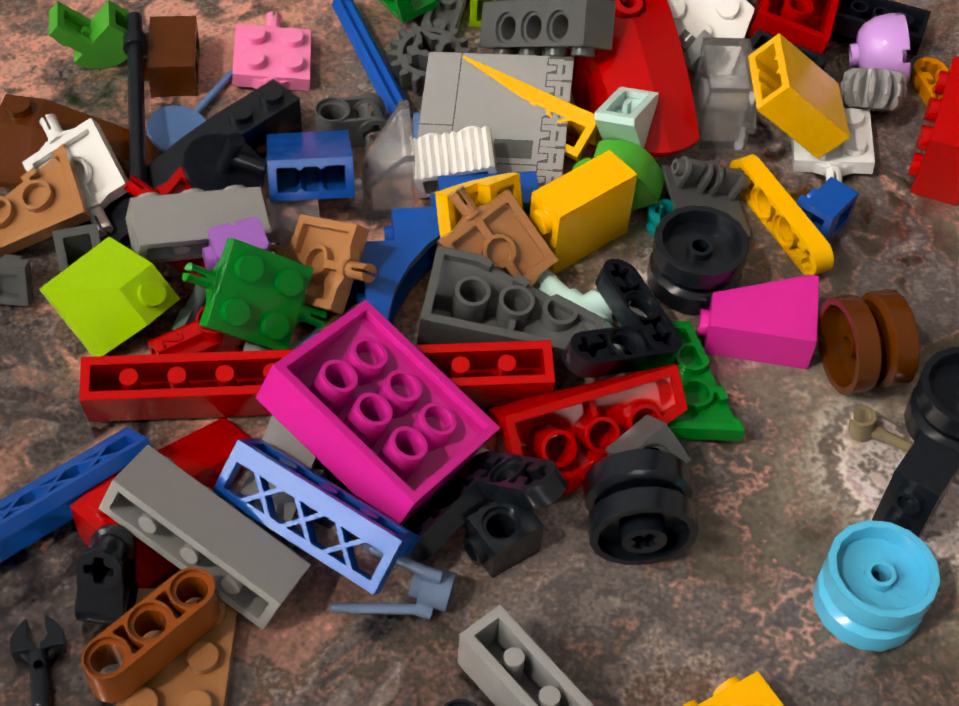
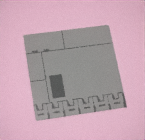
(522, 133)

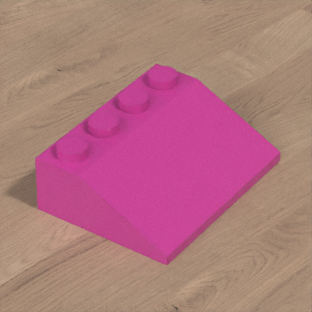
(376, 412)

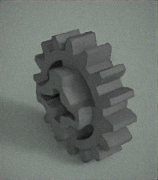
(410, 53)

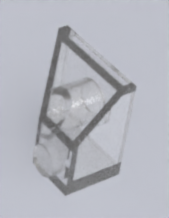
(388, 168)

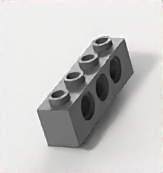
(548, 27)

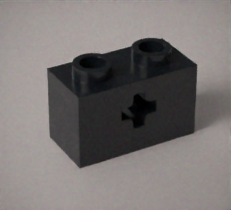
(918, 485)

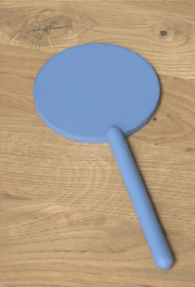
(174, 122)

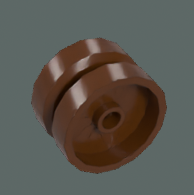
(868, 341)

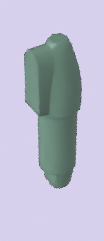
(195, 302)

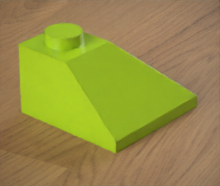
(109, 295)

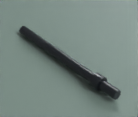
(135, 48)

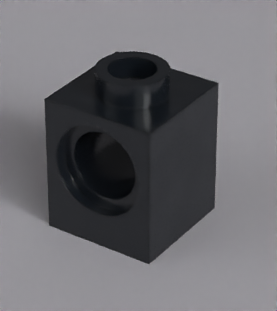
(496, 554)

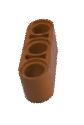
(144, 657)

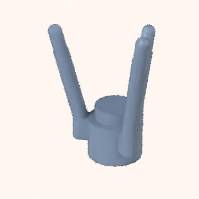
(429, 586)

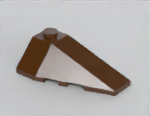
(24, 136)

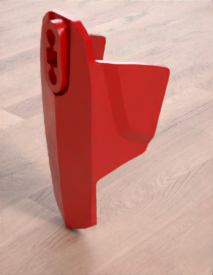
(646, 58)

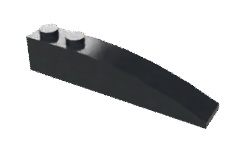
(261, 112)

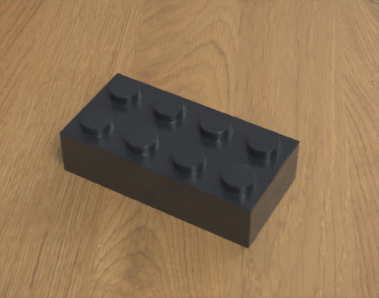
(854, 13)

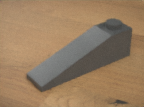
(481, 304)

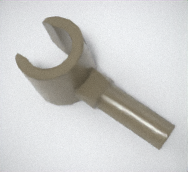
(865, 428)

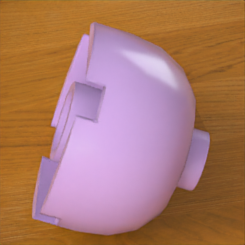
(882, 44)

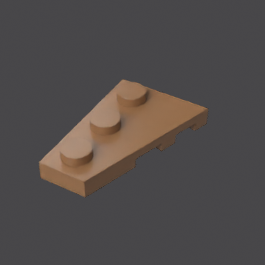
(42, 203)

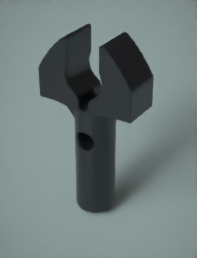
(40, 658)

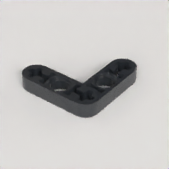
(650, 339)
(486, 477)

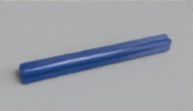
(369, 53)

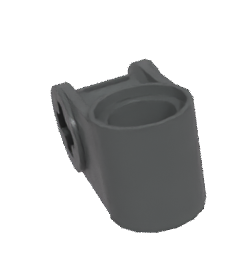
(351, 115)

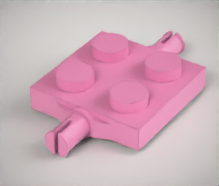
(270, 54)

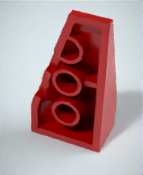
(200, 456)

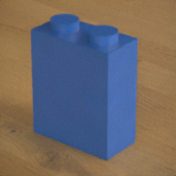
(310, 166)

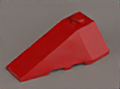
(583, 420)

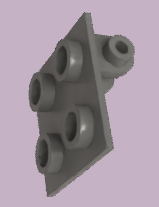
(708, 185)

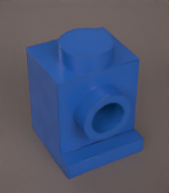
(829, 206)

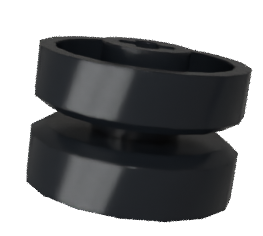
(695, 255)
(935, 400)
(640, 507)

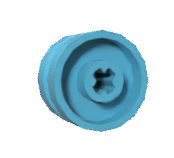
(875, 585)

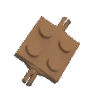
(501, 234)
(335, 255)

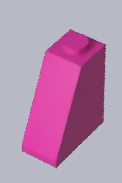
(764, 322)

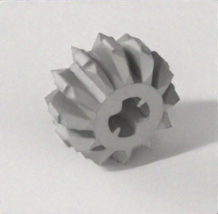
(873, 89)

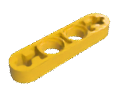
(784, 218)

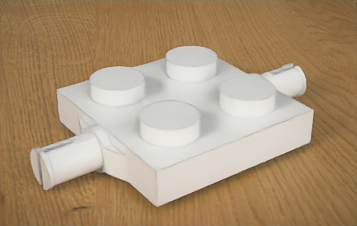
(850, 157)
(94, 161)

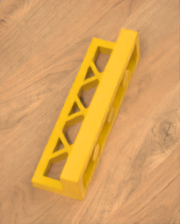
(580, 122)

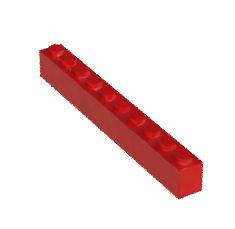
(229, 381)

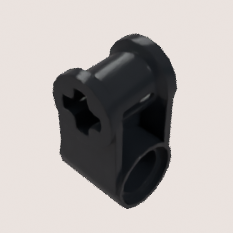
(106, 576)

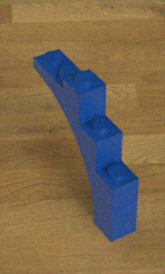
(411, 248)

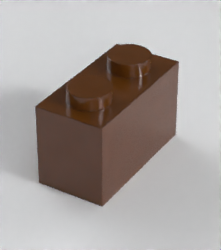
(172, 56)

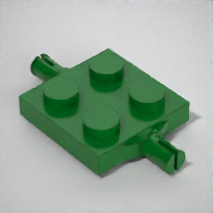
(255, 295)

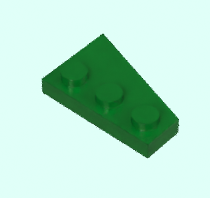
(707, 405)

